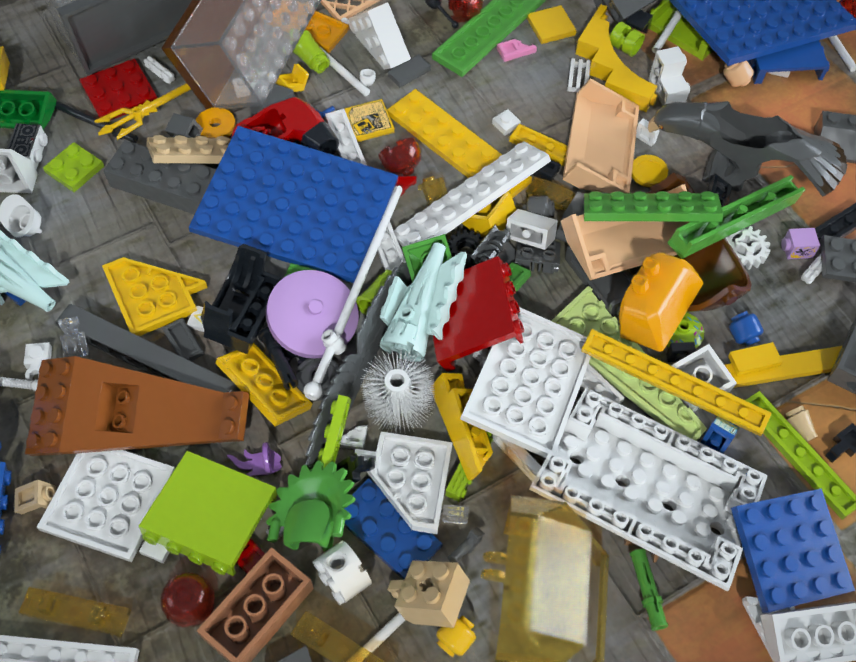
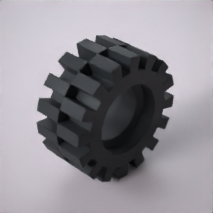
(464, 240)

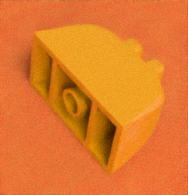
(658, 300)

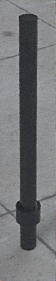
(90, 119)

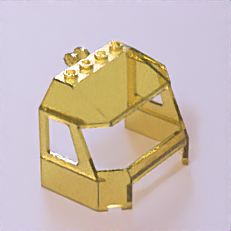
(547, 583)

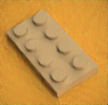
(187, 150)

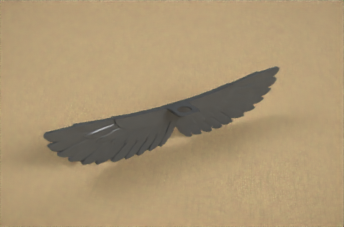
(351, 371)

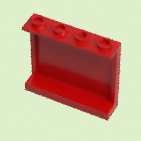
(481, 314)

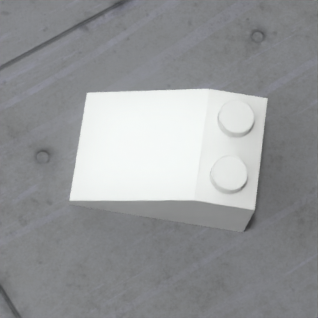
(16, 172)

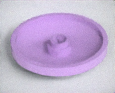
(306, 307)

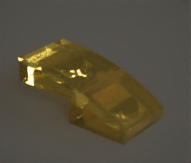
(560, 195)

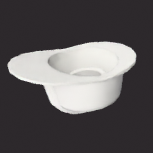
(19, 217)

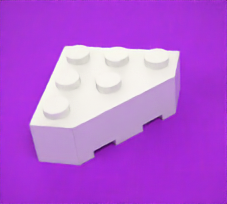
(380, 35)

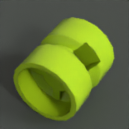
(626, 39)

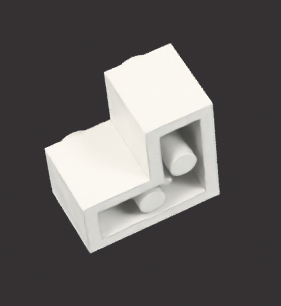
(668, 77)

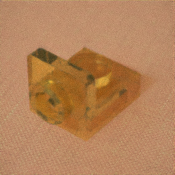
(433, 189)

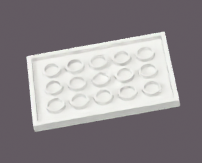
(529, 386)

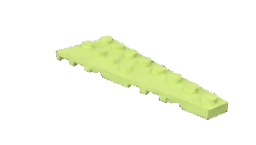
(589, 313)

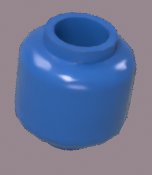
(746, 328)

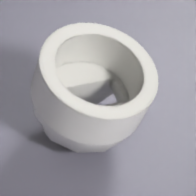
(367, 77)

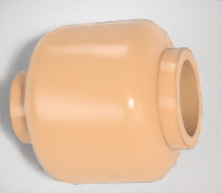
(738, 74)

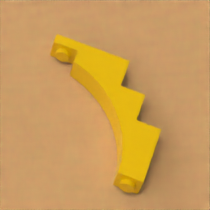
(606, 65)

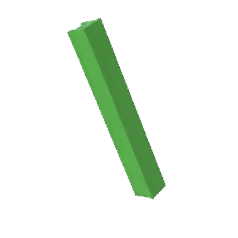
(736, 217)

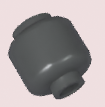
(540, 205)

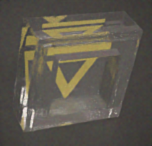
(455, 514)

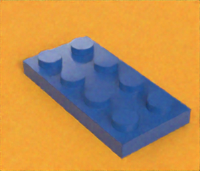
(386, 532)

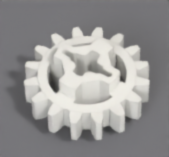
(746, 246)

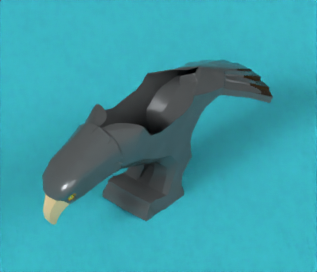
(749, 140)

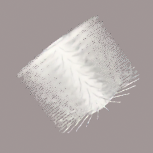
(398, 392)

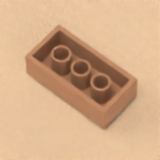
(256, 608)

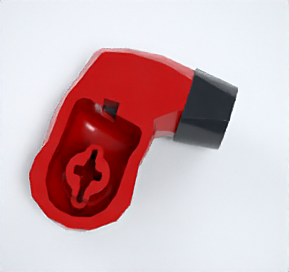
(294, 122)

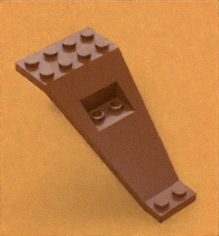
(112, 408)

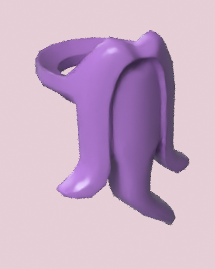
(260, 463)

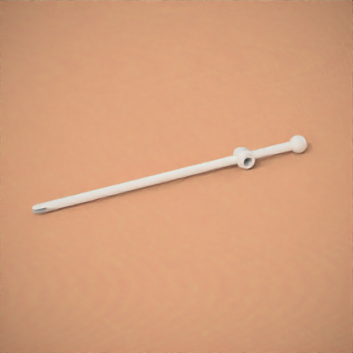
(332, 339)

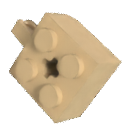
(431, 593)

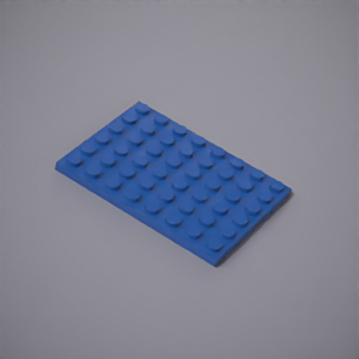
(762, 27)
(294, 203)

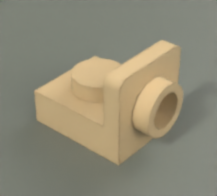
(33, 496)

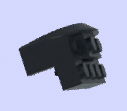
(234, 317)

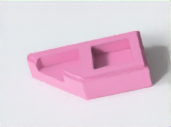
(514, 49)

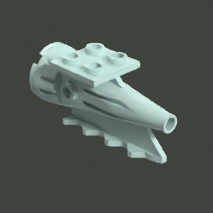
(26, 274)
(423, 306)

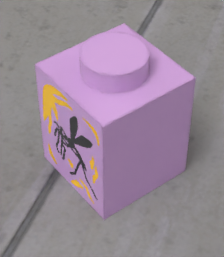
(800, 243)

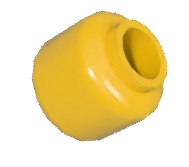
(456, 639)

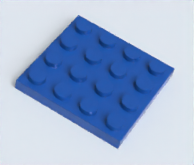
(792, 550)

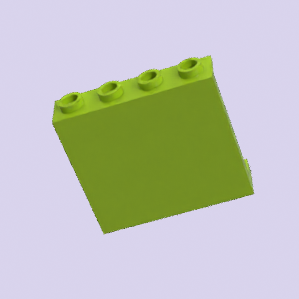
(683, 34)
(207, 512)

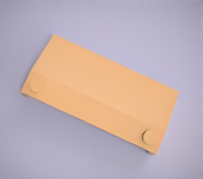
(601, 140)
(617, 245)

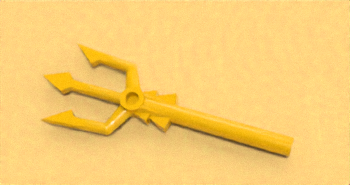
(138, 113)

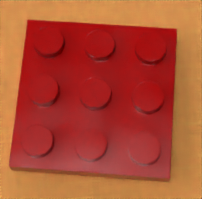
(118, 88)

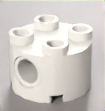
(342, 572)

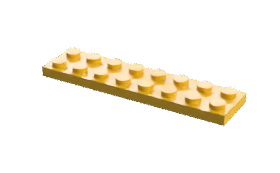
(446, 136)

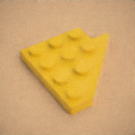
(150, 294)

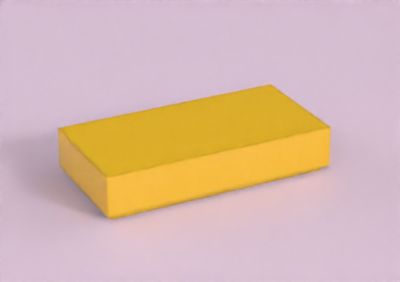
(755, 358)

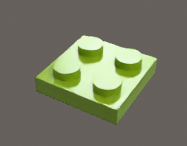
(73, 167)

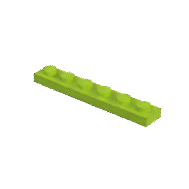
(806, 459)

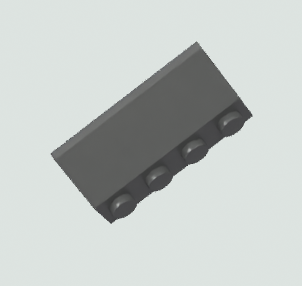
(840, 129)

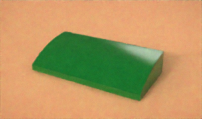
(25, 108)

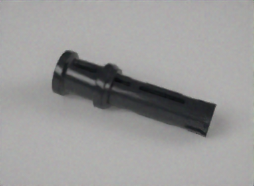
(276, 352)

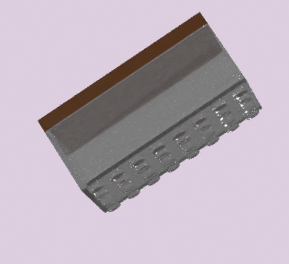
(236, 47)

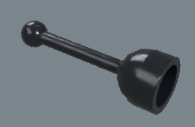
(434, 4)

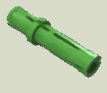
(651, 599)

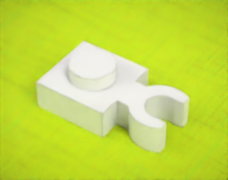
(34, 355)

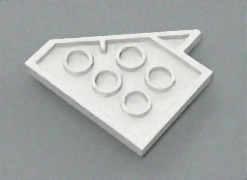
(412, 476)

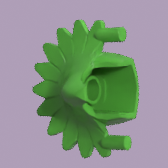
(312, 507)

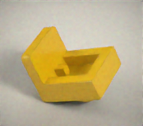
(295, 80)

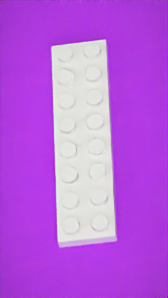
(473, 194)

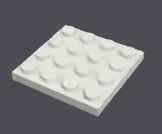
(105, 501)

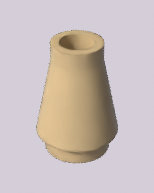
(802, 423)

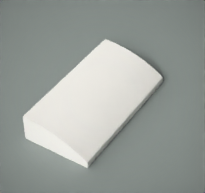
(812, 633)

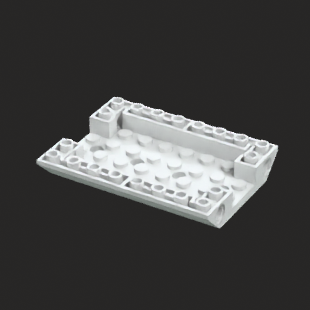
(658, 470)

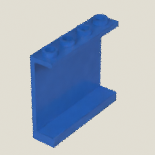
(799, 58)

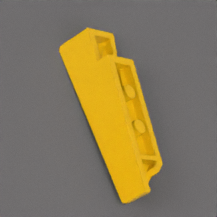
(468, 440)

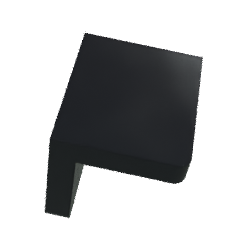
(640, 21)

